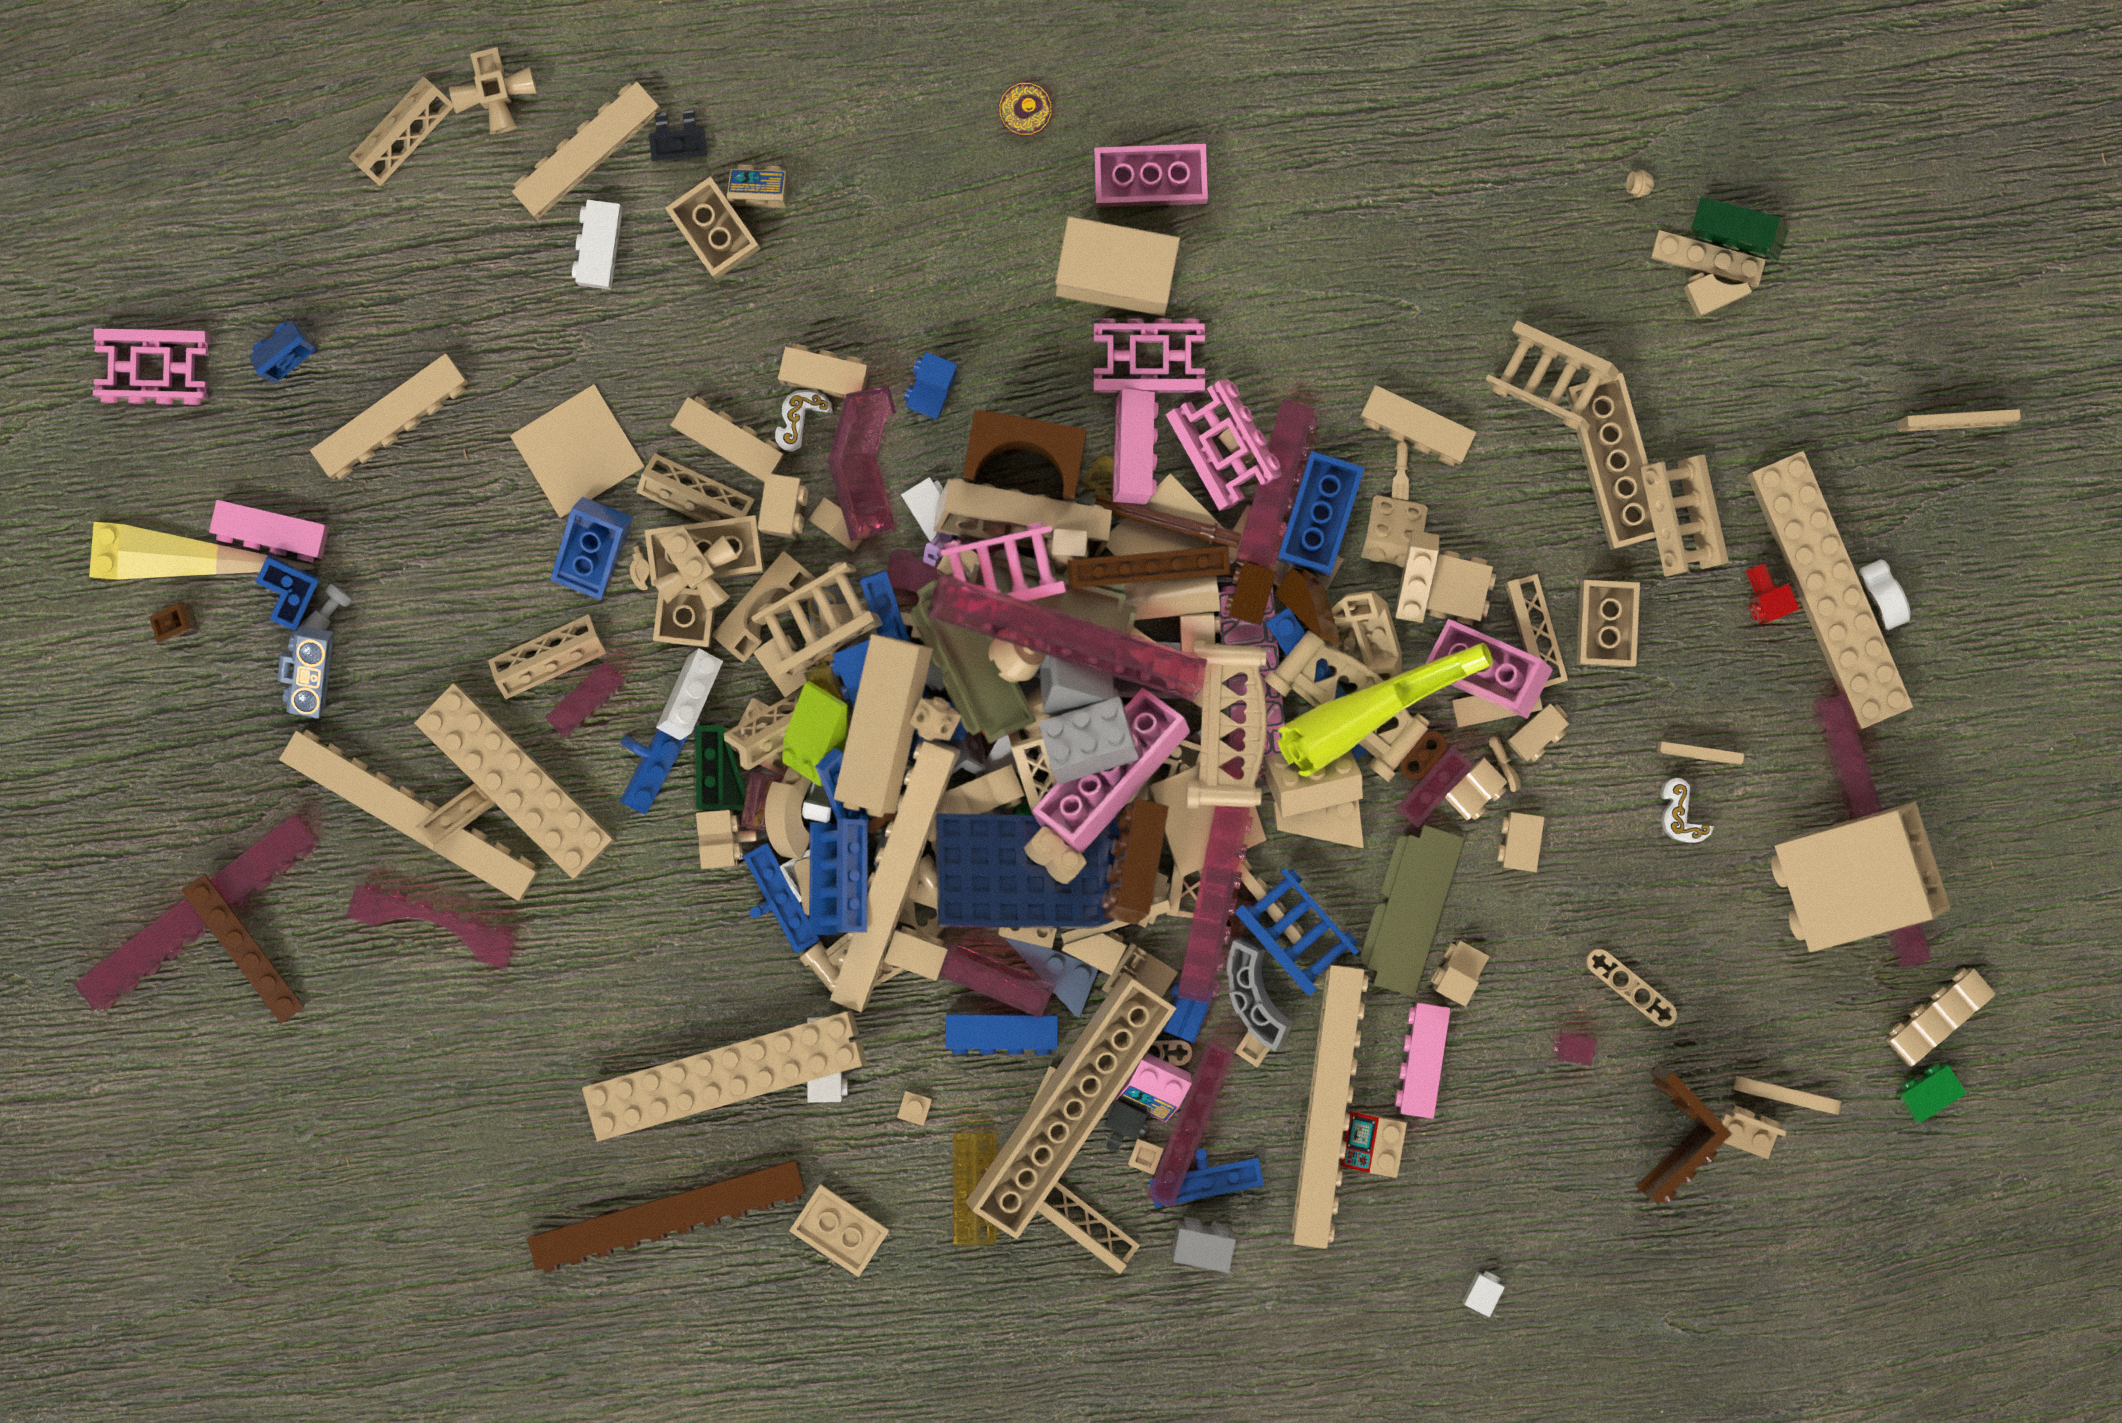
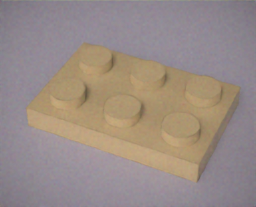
(839, 1230)

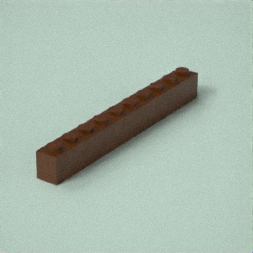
(665, 1215)

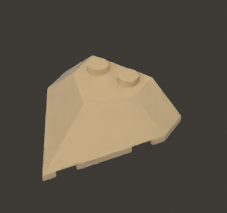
(1367, 634)

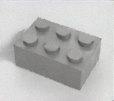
(1088, 740)
(1203, 1245)

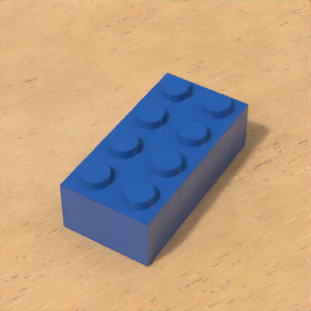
(1320, 514)

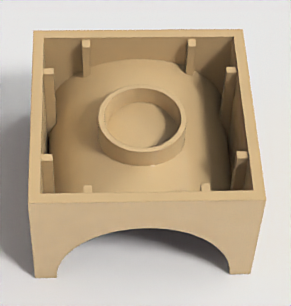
(1116, 266)

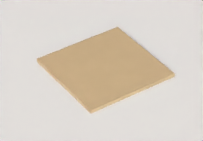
(577, 450)
(1171, 498)
(1189, 828)

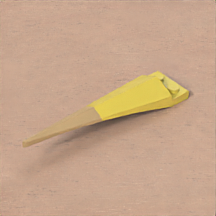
(139, 553)

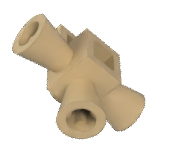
(493, 89)
(694, 568)

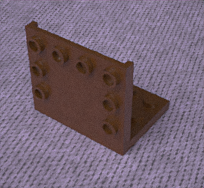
(1694, 1150)

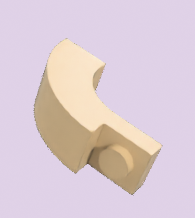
(784, 815)

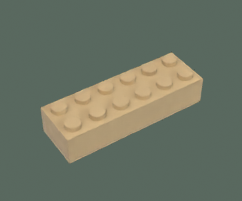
(1614, 460)
(991, 512)

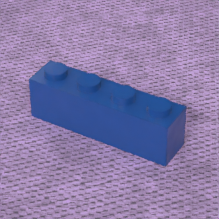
(1001, 1031)

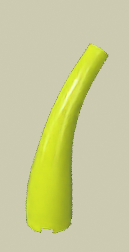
(1342, 723)

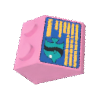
(1155, 1087)

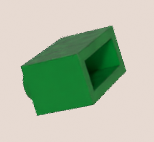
(1930, 1092)

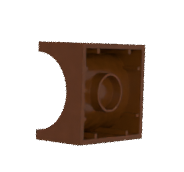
(1000, 433)

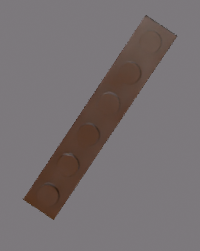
(1148, 567)
(242, 948)

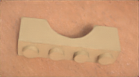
(738, 630)

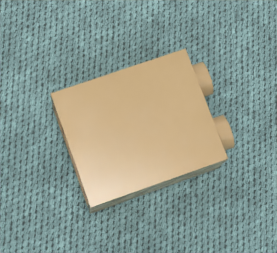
(1860, 878)

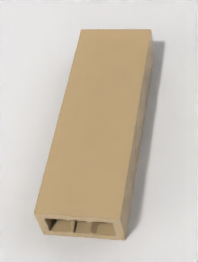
(881, 725)

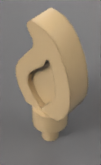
(639, 569)

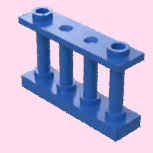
(838, 877)
(1288, 956)

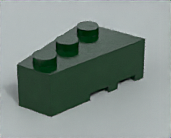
(1740, 228)
(715, 771)

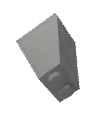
(1072, 686)

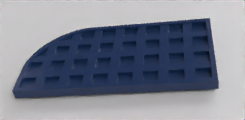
(994, 883)

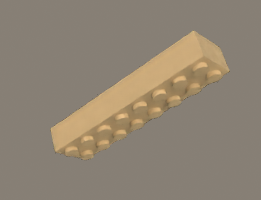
(515, 781)

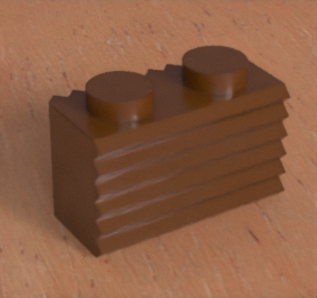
(1251, 593)

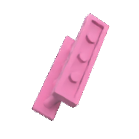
(1020, 590)

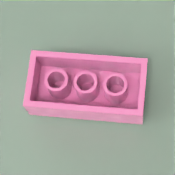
(1150, 175)
(1510, 682)

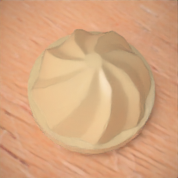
(1639, 183)

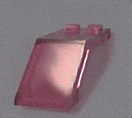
(855, 463)

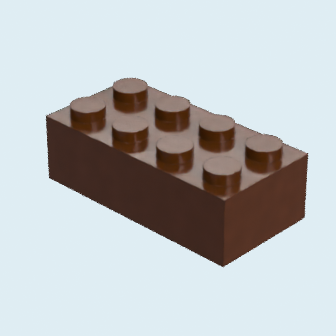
(1135, 861)

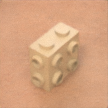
(1460, 588)

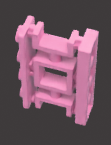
(151, 344)
(1149, 377)
(1206, 455)

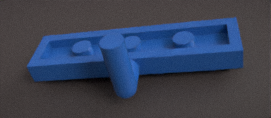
(652, 769)
(828, 771)
(779, 898)
(1218, 1180)

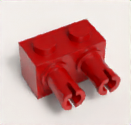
(1769, 600)

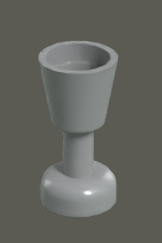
(320, 619)

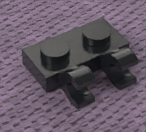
(677, 144)

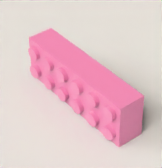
(1087, 805)

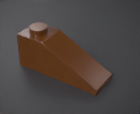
(1308, 602)

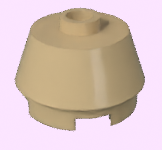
(1014, 661)

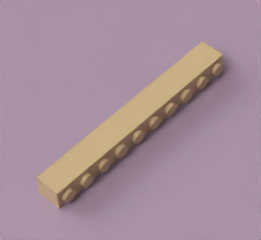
(404, 812)
(895, 872)

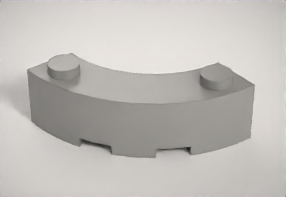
(1250, 997)

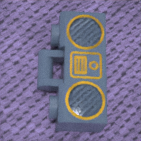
(311, 663)

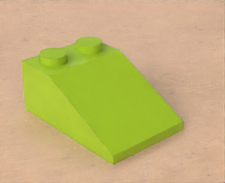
(814, 731)

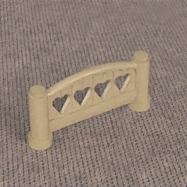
(1298, 673)
(1215, 785)
(825, 961)

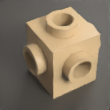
(935, 719)

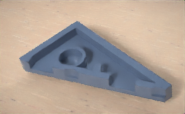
(1070, 975)

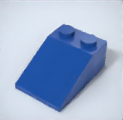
(281, 352)
(591, 547)

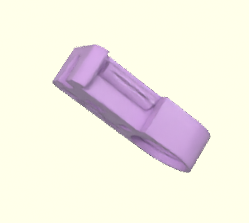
(931, 553)

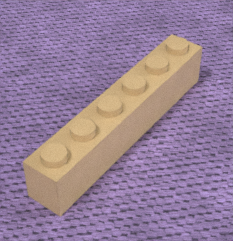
(586, 150)
(389, 417)

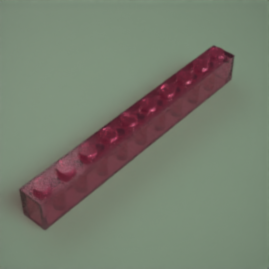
(1067, 637)
(1862, 800)
(1216, 889)
(183, 923)

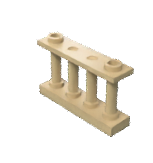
(1551, 349)
(1701, 509)
(839, 634)

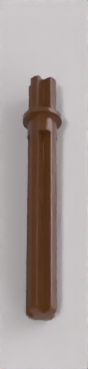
(1171, 522)

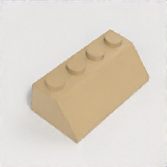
(740, 533)

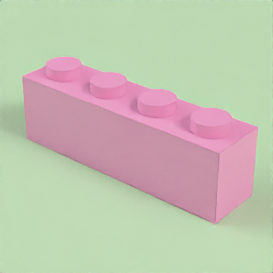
(1134, 446)
(268, 529)
(1423, 1060)

